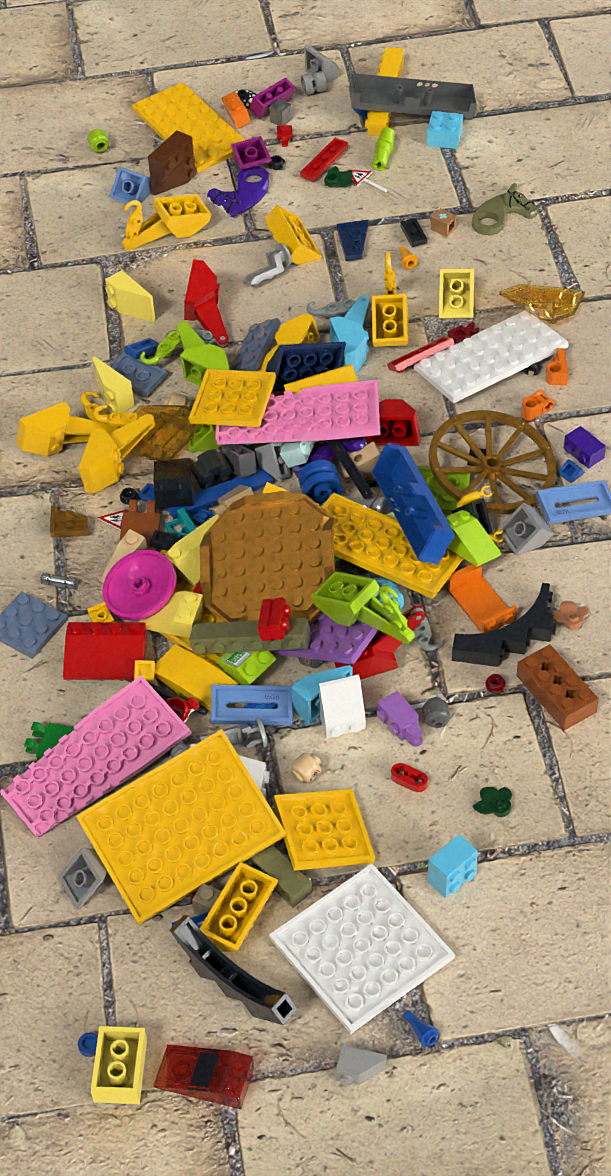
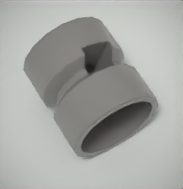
(318, 80)

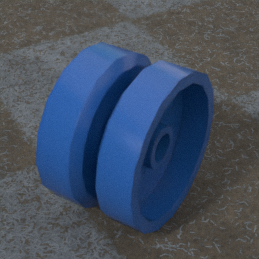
(320, 480)

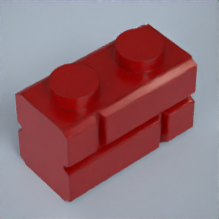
(273, 619)

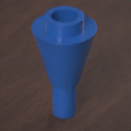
(425, 1032)

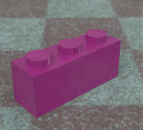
(261, 102)

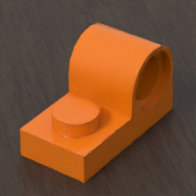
(557, 369)

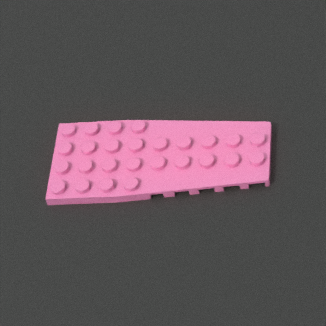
(313, 415)
(96, 756)

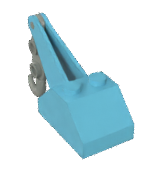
(348, 329)

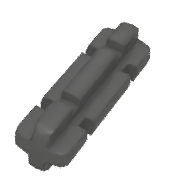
(59, 581)

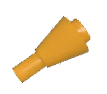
(409, 261)

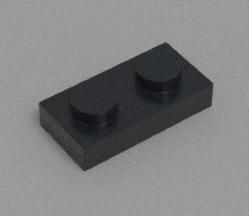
(413, 232)

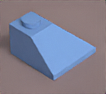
(130, 186)

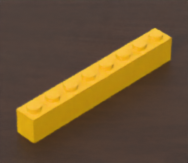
(390, 66)

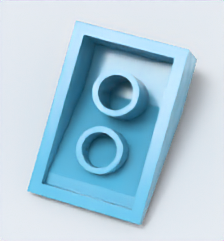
(306, 692)

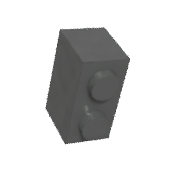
(240, 459)

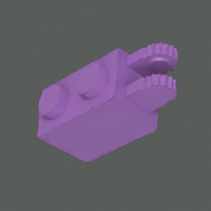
(400, 718)

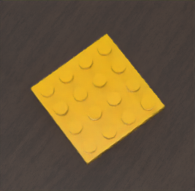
(232, 398)
(323, 829)

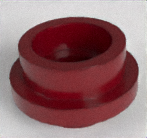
(495, 679)

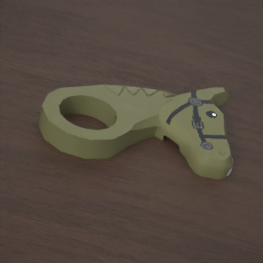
(499, 207)

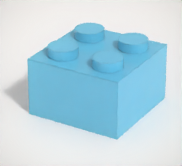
(444, 129)
(452, 866)

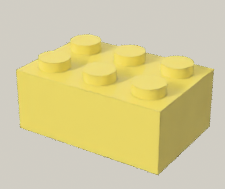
(119, 1065)

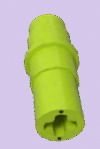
(384, 147)

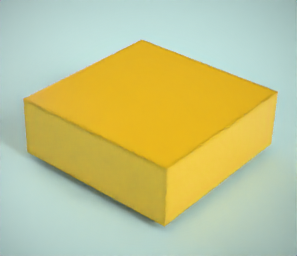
(146, 669)

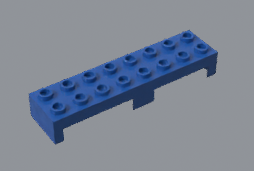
(419, 511)

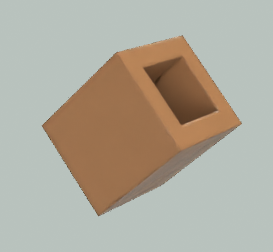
(443, 222)

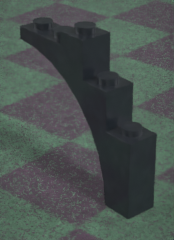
(514, 638)
(210, 963)

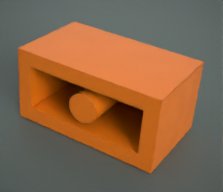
(236, 109)

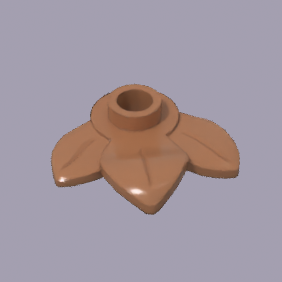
(570, 614)

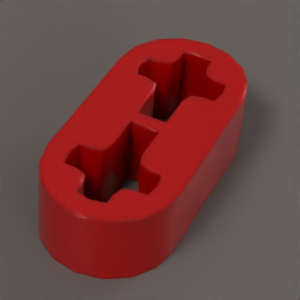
(409, 777)

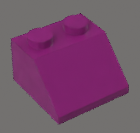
(250, 153)

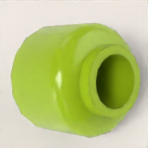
(98, 140)

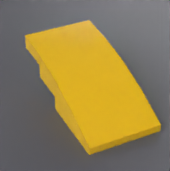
(190, 675)

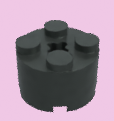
(211, 469)

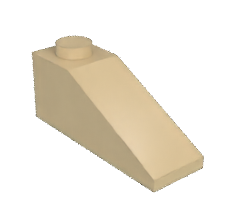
(130, 543)

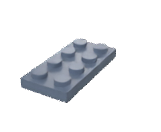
(255, 345)

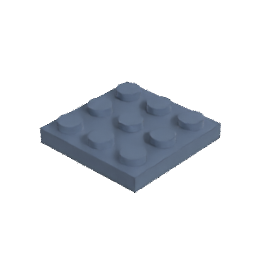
(29, 624)

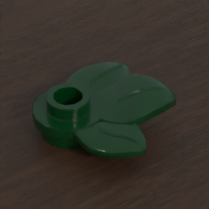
(338, 178)
(494, 801)

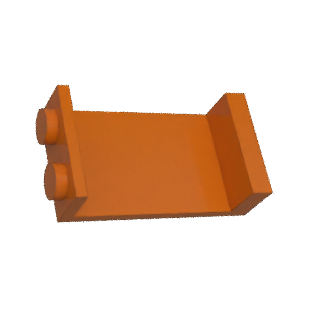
(479, 599)

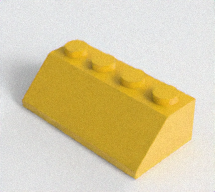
(290, 231)
(340, 375)
(237, 907)

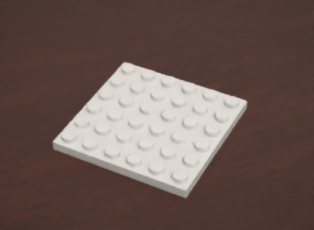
(361, 947)

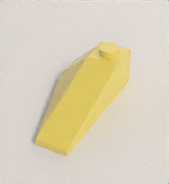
(186, 553)

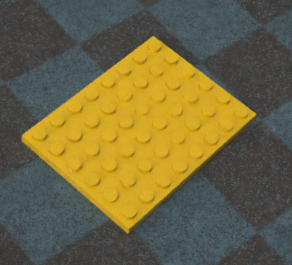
(180, 826)

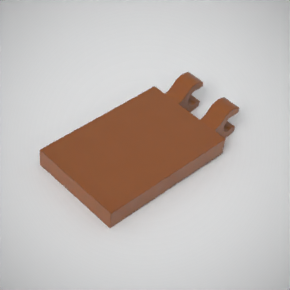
(141, 523)

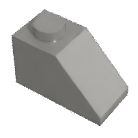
(271, 460)
(358, 1065)

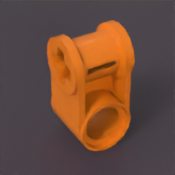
(536, 405)

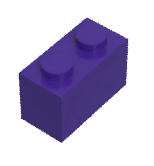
(584, 447)

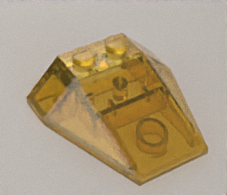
(544, 301)
(169, 434)

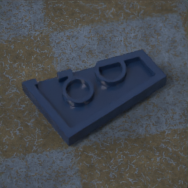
(352, 238)

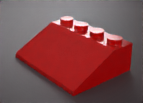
(103, 650)

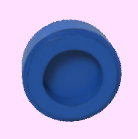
(87, 1044)

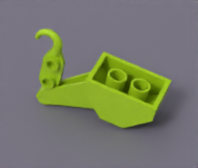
(196, 354)
(353, 598)

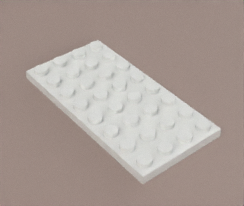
(490, 356)

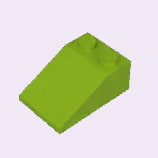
(471, 539)

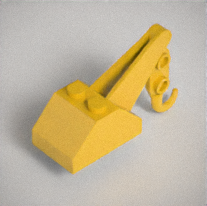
(173, 214)
(389, 313)
(295, 331)
(51, 428)
(104, 451)

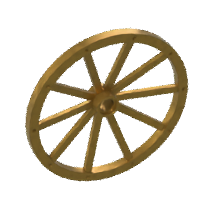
(491, 465)

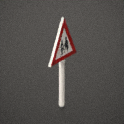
(360, 176)
(113, 519)

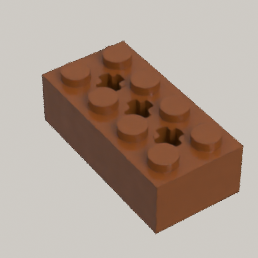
(557, 687)

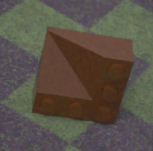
(172, 163)

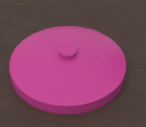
(139, 585)

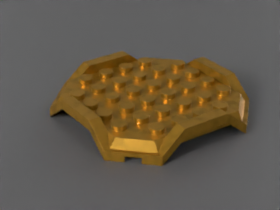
(267, 550)

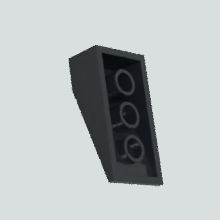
(172, 483)

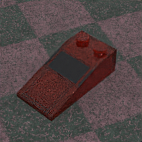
(206, 1074)

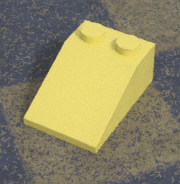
(456, 294)
(129, 297)
(114, 387)
(177, 615)

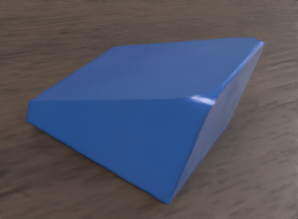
(570, 471)

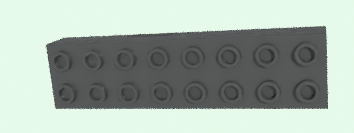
(404, 95)

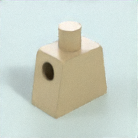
(365, 461)
(231, 497)

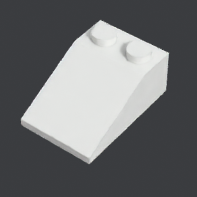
(342, 706)

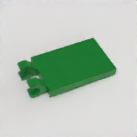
(50, 735)

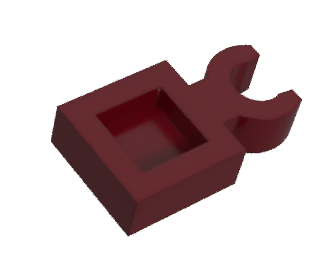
(461, 333)

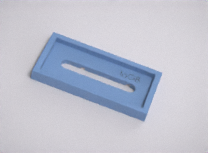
(576, 492)
(251, 694)

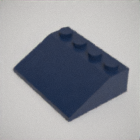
(305, 360)

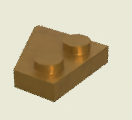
(67, 523)

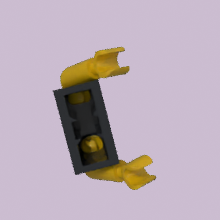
(477, 508)

